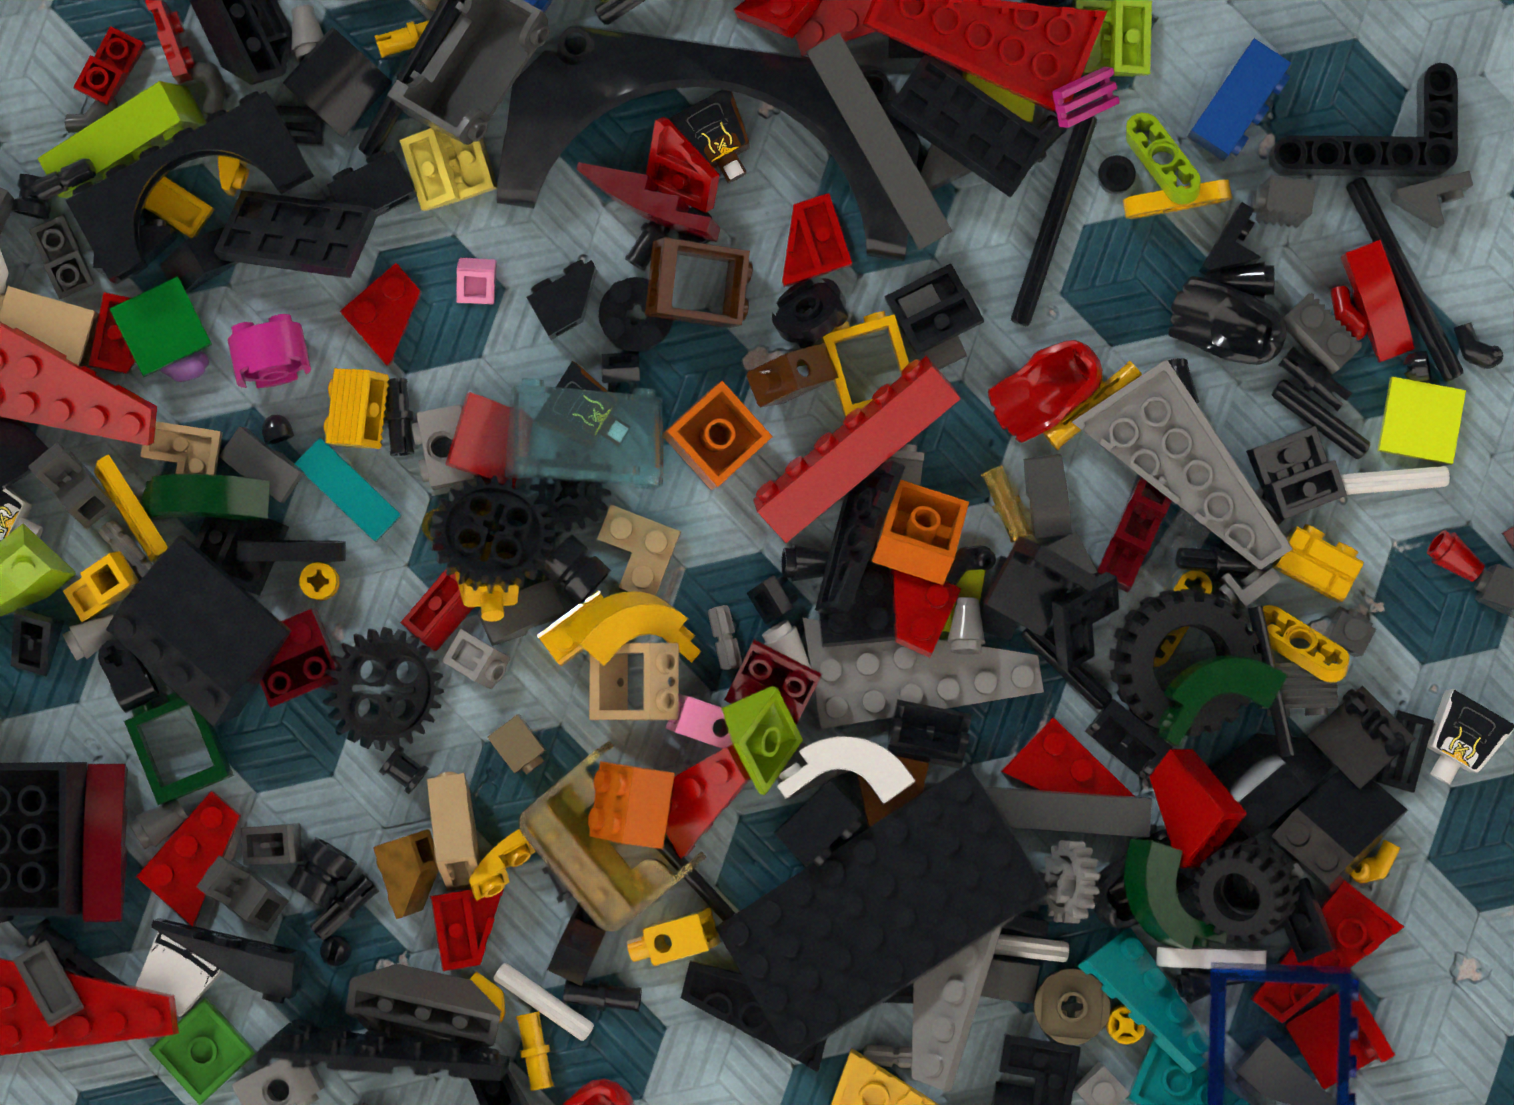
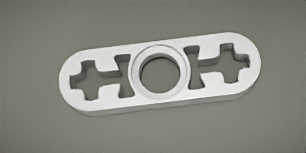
(1202, 957)

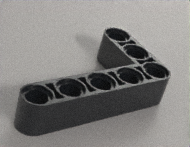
(1381, 147)

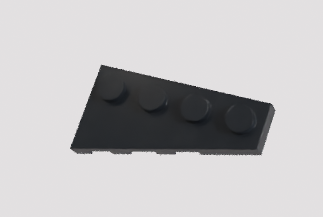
(855, 536)
(731, 1000)

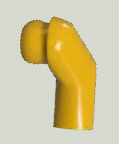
(1378, 866)
(492, 991)

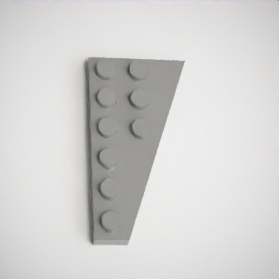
(1173, 446)
(868, 678)

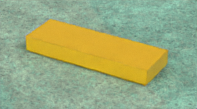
(130, 508)

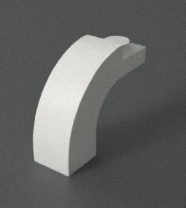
(872, 762)

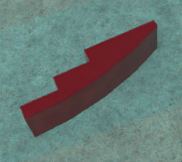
(640, 195)
(1134, 533)
(104, 843)

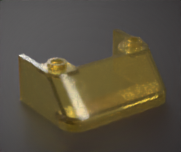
(591, 865)

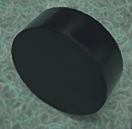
(1116, 174)

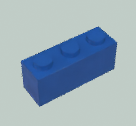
(1240, 101)

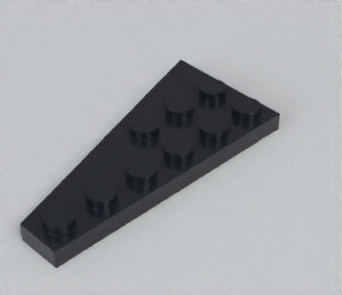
(376, 1053)

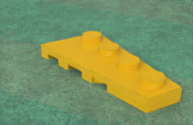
(870, 1084)

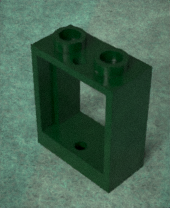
(189, 784)

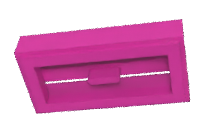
(1106, 87)

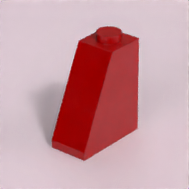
(1194, 806)

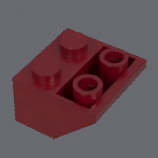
(301, 660)
(769, 668)

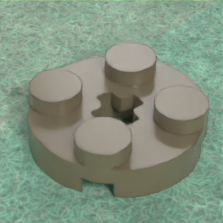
(1054, 1020)

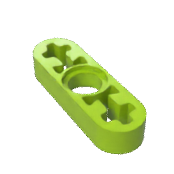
(1163, 142)

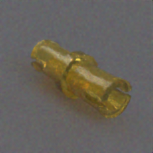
(1006, 503)

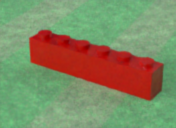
(855, 449)

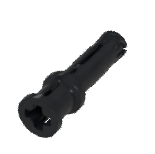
(69, 954)

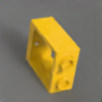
(872, 323)

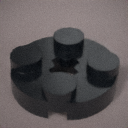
(618, 327)
(804, 328)

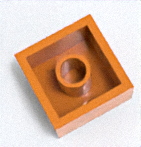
(716, 435)
(921, 532)
(630, 804)

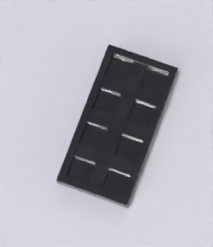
(968, 125)
(295, 233)

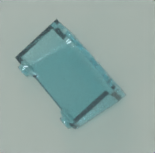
(585, 435)

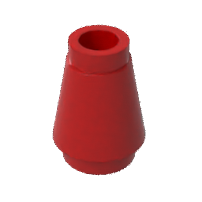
(1455, 556)

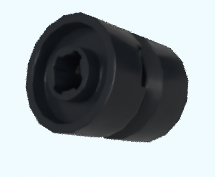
(575, 569)
(321, 873)

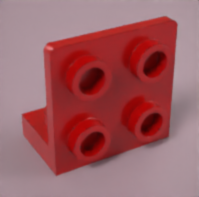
(1317, 1032)

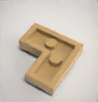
(190, 447)
(647, 541)

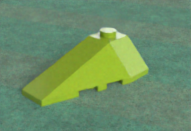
(28, 570)

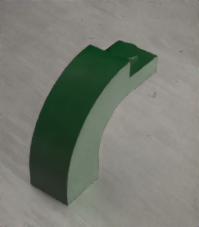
(206, 497)
(1211, 678)
(1154, 900)

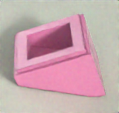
(476, 280)

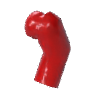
(1347, 313)

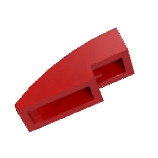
(1378, 300)

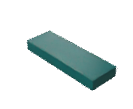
(348, 489)

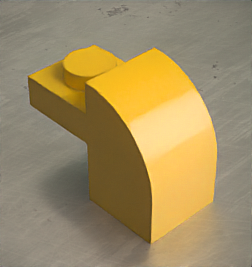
(101, 586)

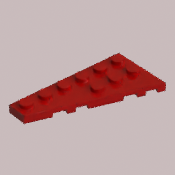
(1003, 42)
(55, 392)
(109, 1015)

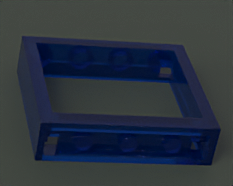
(1347, 1024)

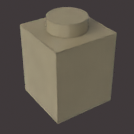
(518, 745)

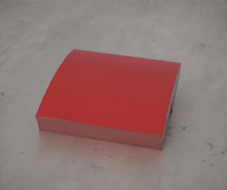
(481, 439)

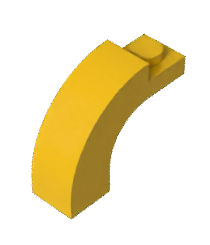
(626, 615)

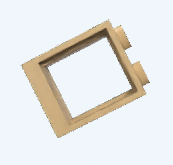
(610, 684)

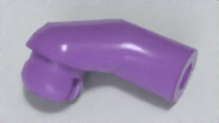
(187, 368)

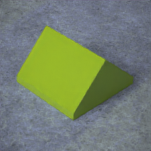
(763, 735)

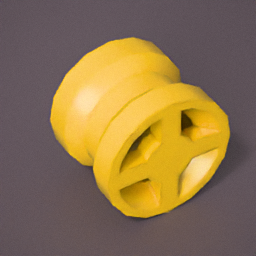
(325, 583)
(1128, 1030)

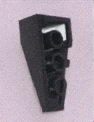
(252, 962)

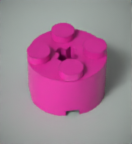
(268, 352)

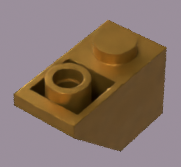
(408, 871)

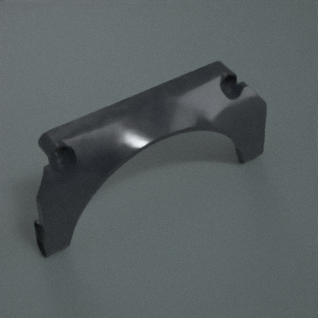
(573, 89)

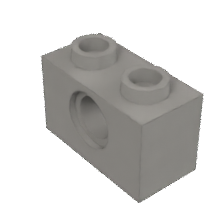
(427, 431)
(302, 1083)

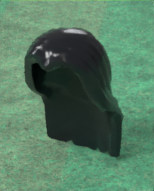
(1227, 322)
(1112, 901)

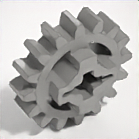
(1070, 881)

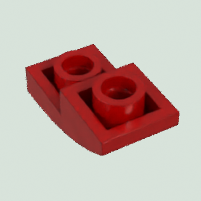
(110, 66)

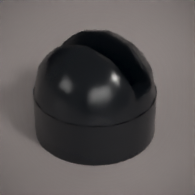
(1420, 366)
(276, 429)
(343, 952)

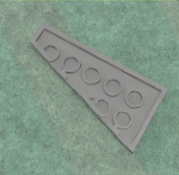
(945, 1011)

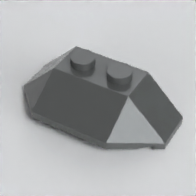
(423, 1005)

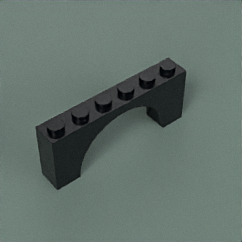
(114, 206)

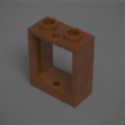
(663, 277)

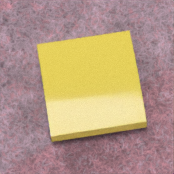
(446, 168)

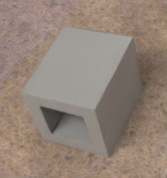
(1100, 1087)

